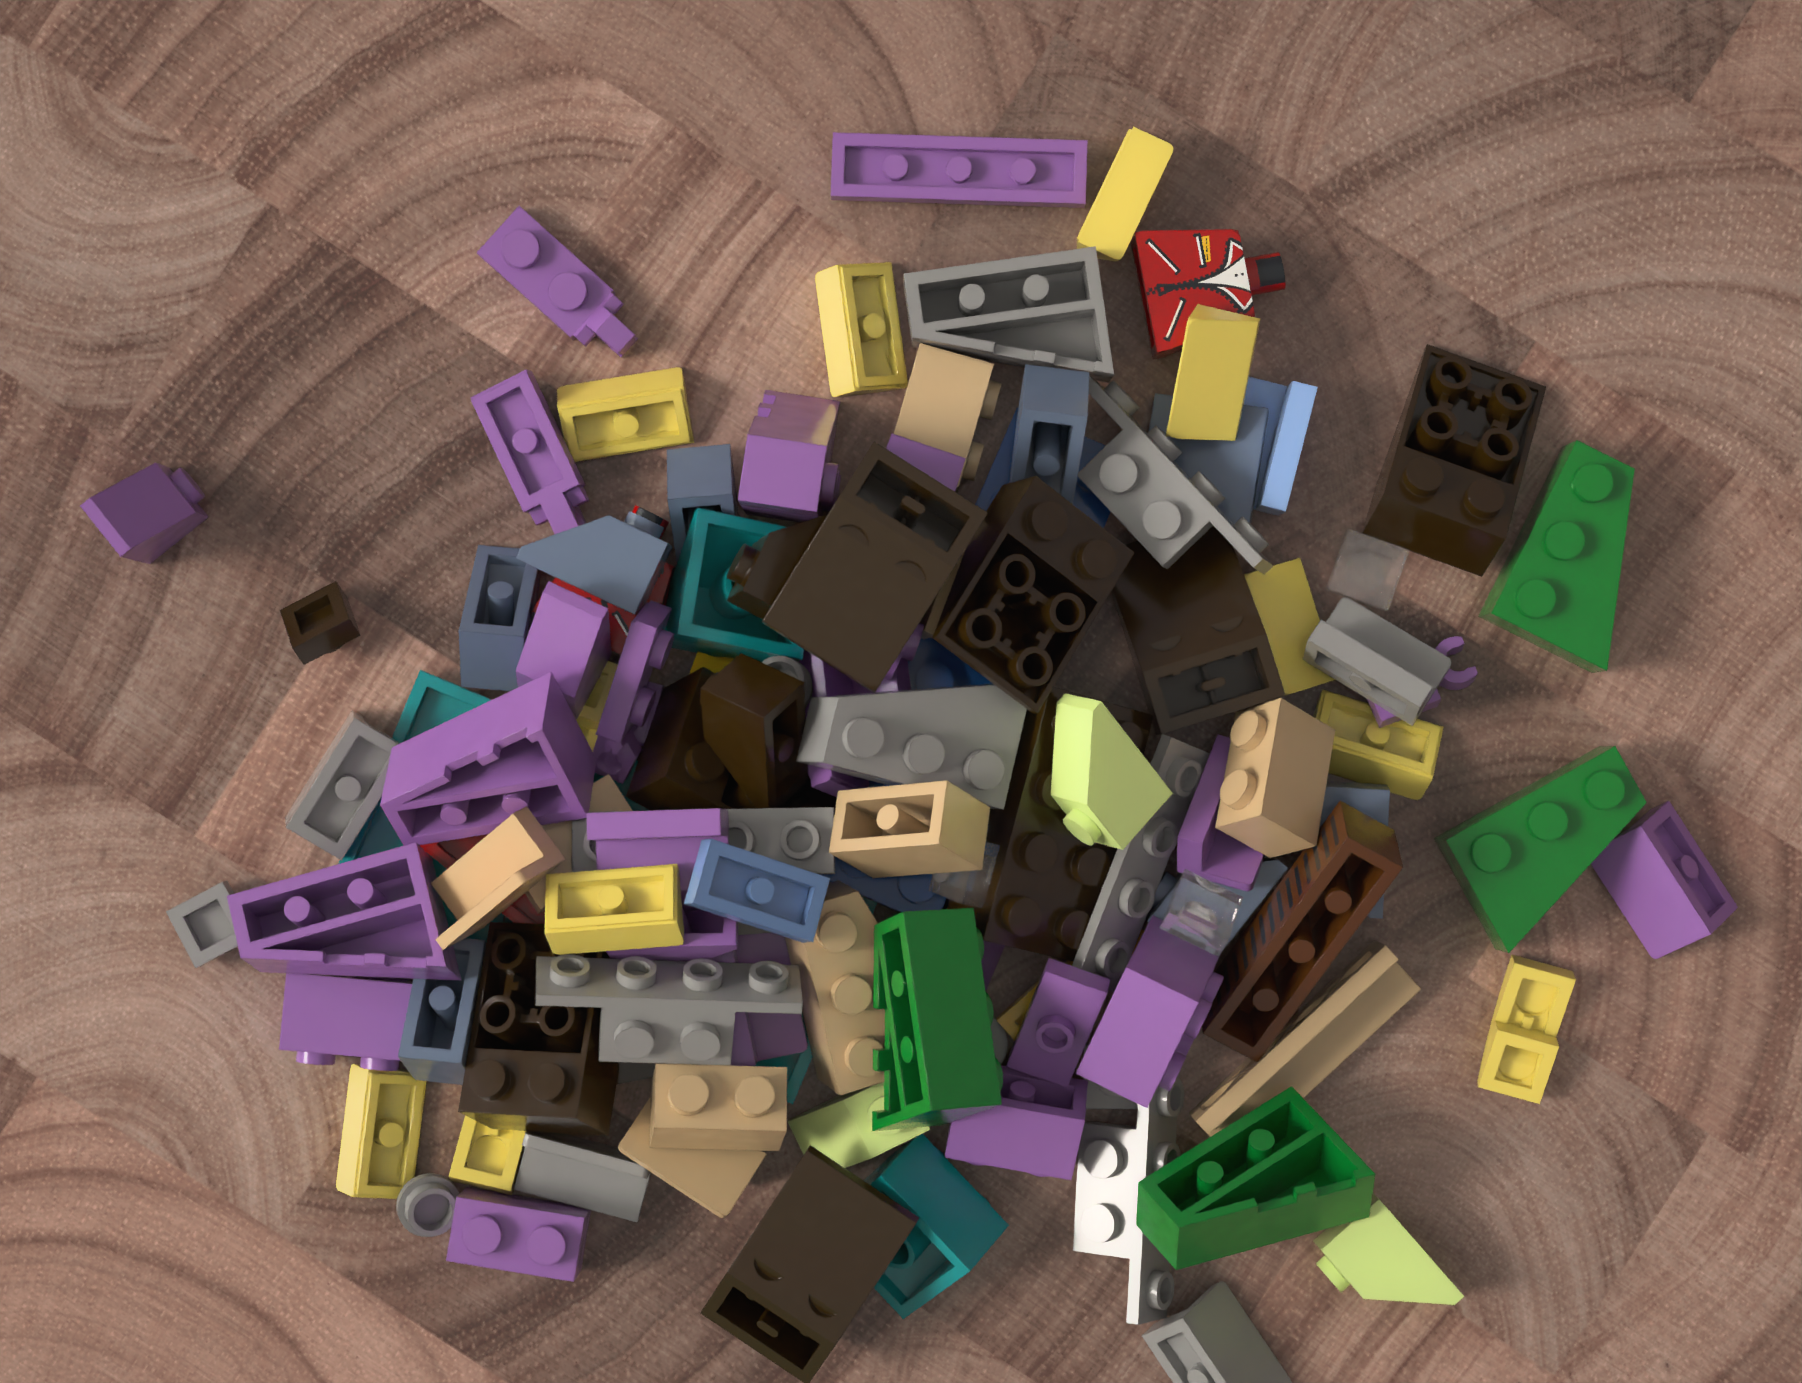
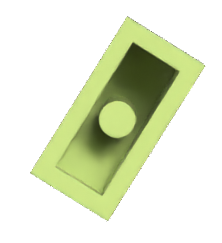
(1101, 775)
(844, 1127)
(1383, 1261)

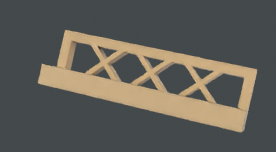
(1314, 1038)

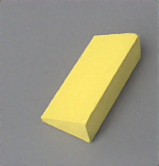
(1125, 194)
(861, 329)
(1212, 375)
(625, 414)
(1288, 620)
(1388, 755)
(614, 909)
(380, 1132)

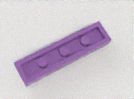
(959, 170)

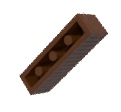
(1302, 930)

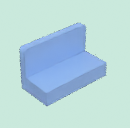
(1284, 438)

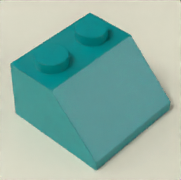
(701, 588)
(952, 1227)

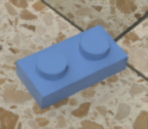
(757, 890)

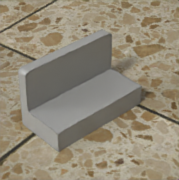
(1376, 659)
(343, 787)
(582, 1174)
(1213, 1343)

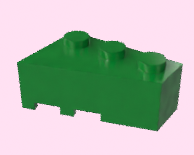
(1568, 560)
(1539, 841)
(936, 1020)
(1254, 1186)

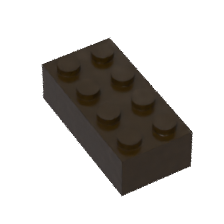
(1042, 873)

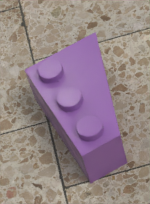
(489, 765)

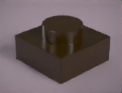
(320, 623)

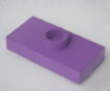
(1058, 1022)

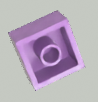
(1152, 1016)

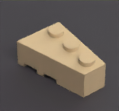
(839, 992)

